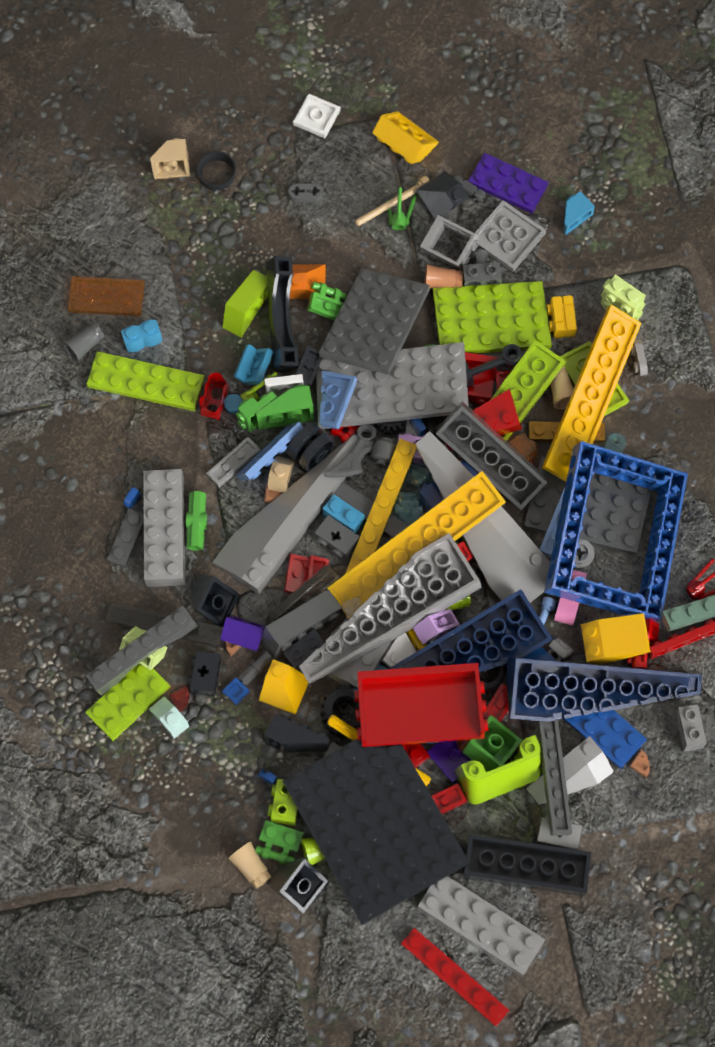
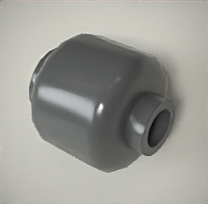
(383, 451)

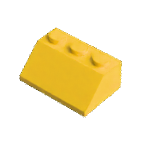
(404, 137)

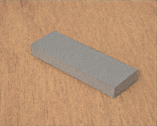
(233, 462)

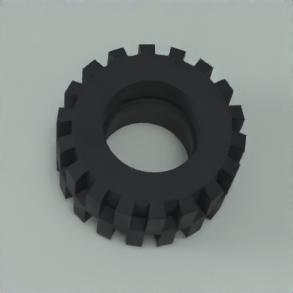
(334, 698)

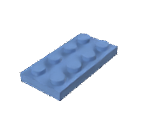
(265, 457)

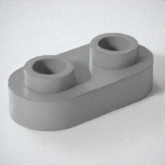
(640, 363)

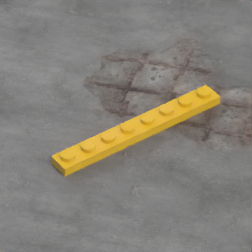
(384, 502)

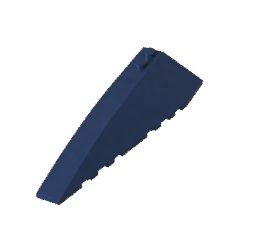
(568, 689)

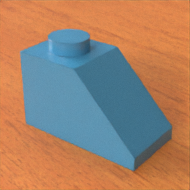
(577, 210)

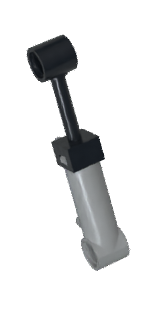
(509, 362)

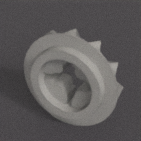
(587, 557)

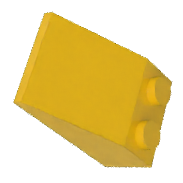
(615, 639)

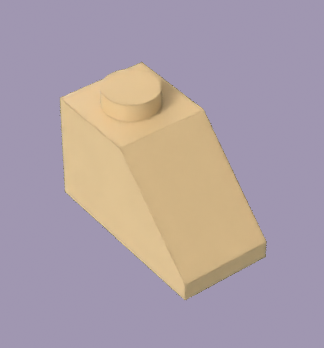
(280, 474)

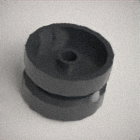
(310, 446)

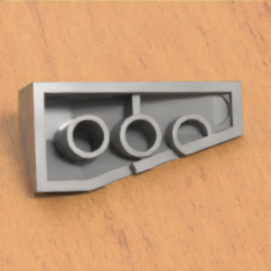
(583, 768)

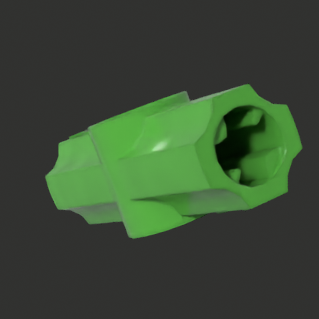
(196, 521)

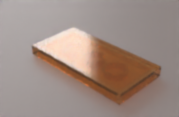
(106, 296)

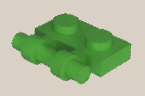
(325, 305)
(281, 837)

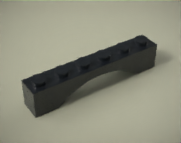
(282, 341)

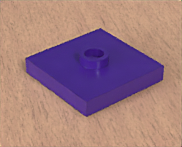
(448, 758)

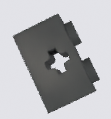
(332, 529)

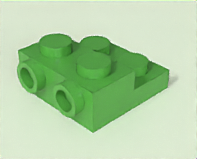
(248, 409)

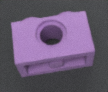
(436, 626)

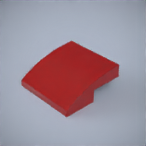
(302, 569)

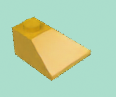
(283, 687)

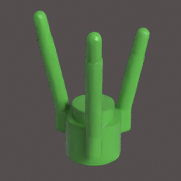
(399, 220)

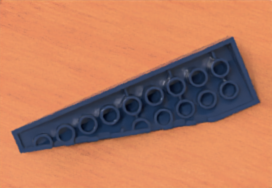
(488, 639)

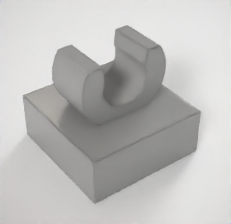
(560, 648)

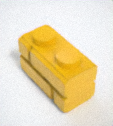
(562, 316)

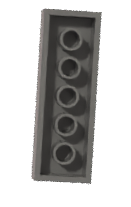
(491, 454)

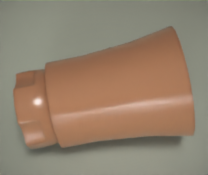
(441, 277)

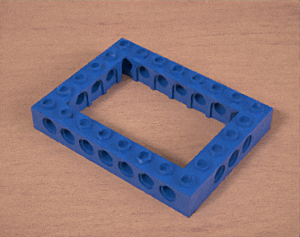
(669, 484)

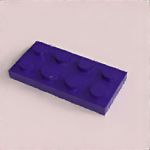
(508, 183)

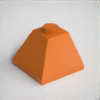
(303, 277)

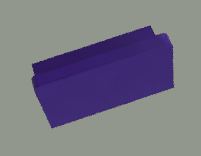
(242, 632)

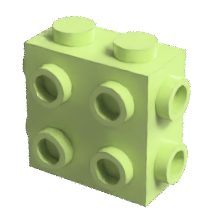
(623, 296)

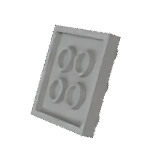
(509, 235)

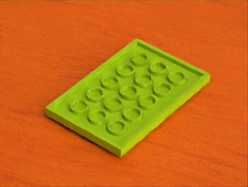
(492, 316)

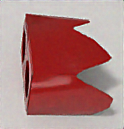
(218, 382)

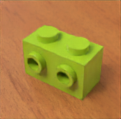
(283, 808)

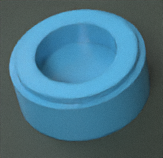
(232, 403)

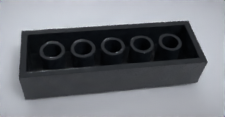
(527, 865)

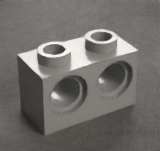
(690, 727)

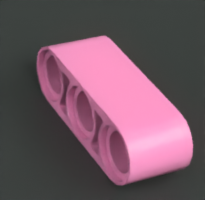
(567, 608)

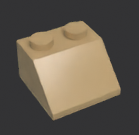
(171, 160)

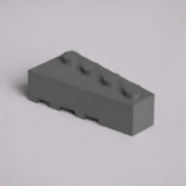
(298, 623)

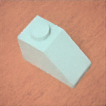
(169, 717)

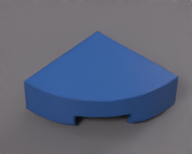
(268, 777)

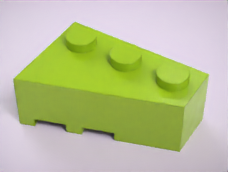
(245, 303)

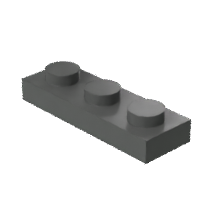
(126, 538)

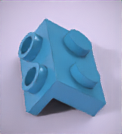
(253, 365)

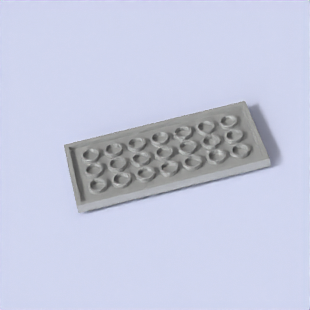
(420, 385)

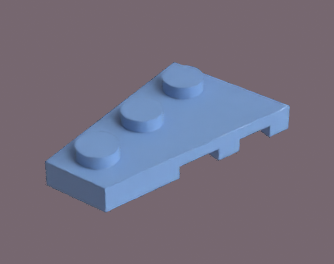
(335, 398)

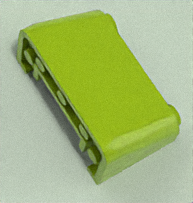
(482, 785)

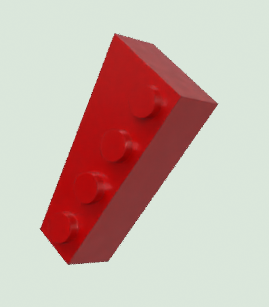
(499, 414)

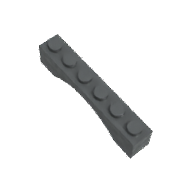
(116, 667)

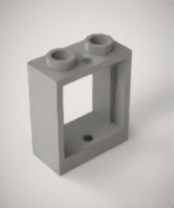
(434, 234)

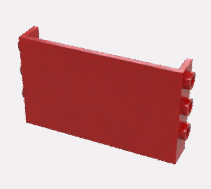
(420, 705)

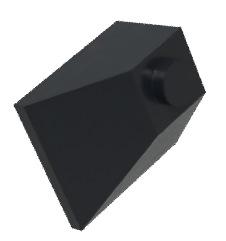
(442, 194)
(213, 599)
(298, 883)

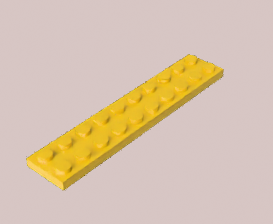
(593, 389)
(453, 515)

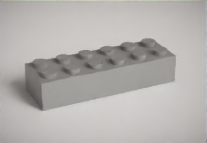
(164, 528)
(481, 925)

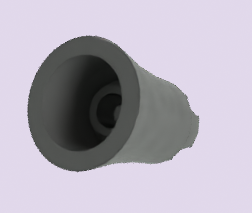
(82, 341)

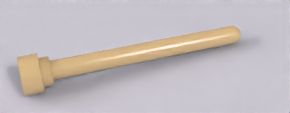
(387, 205)

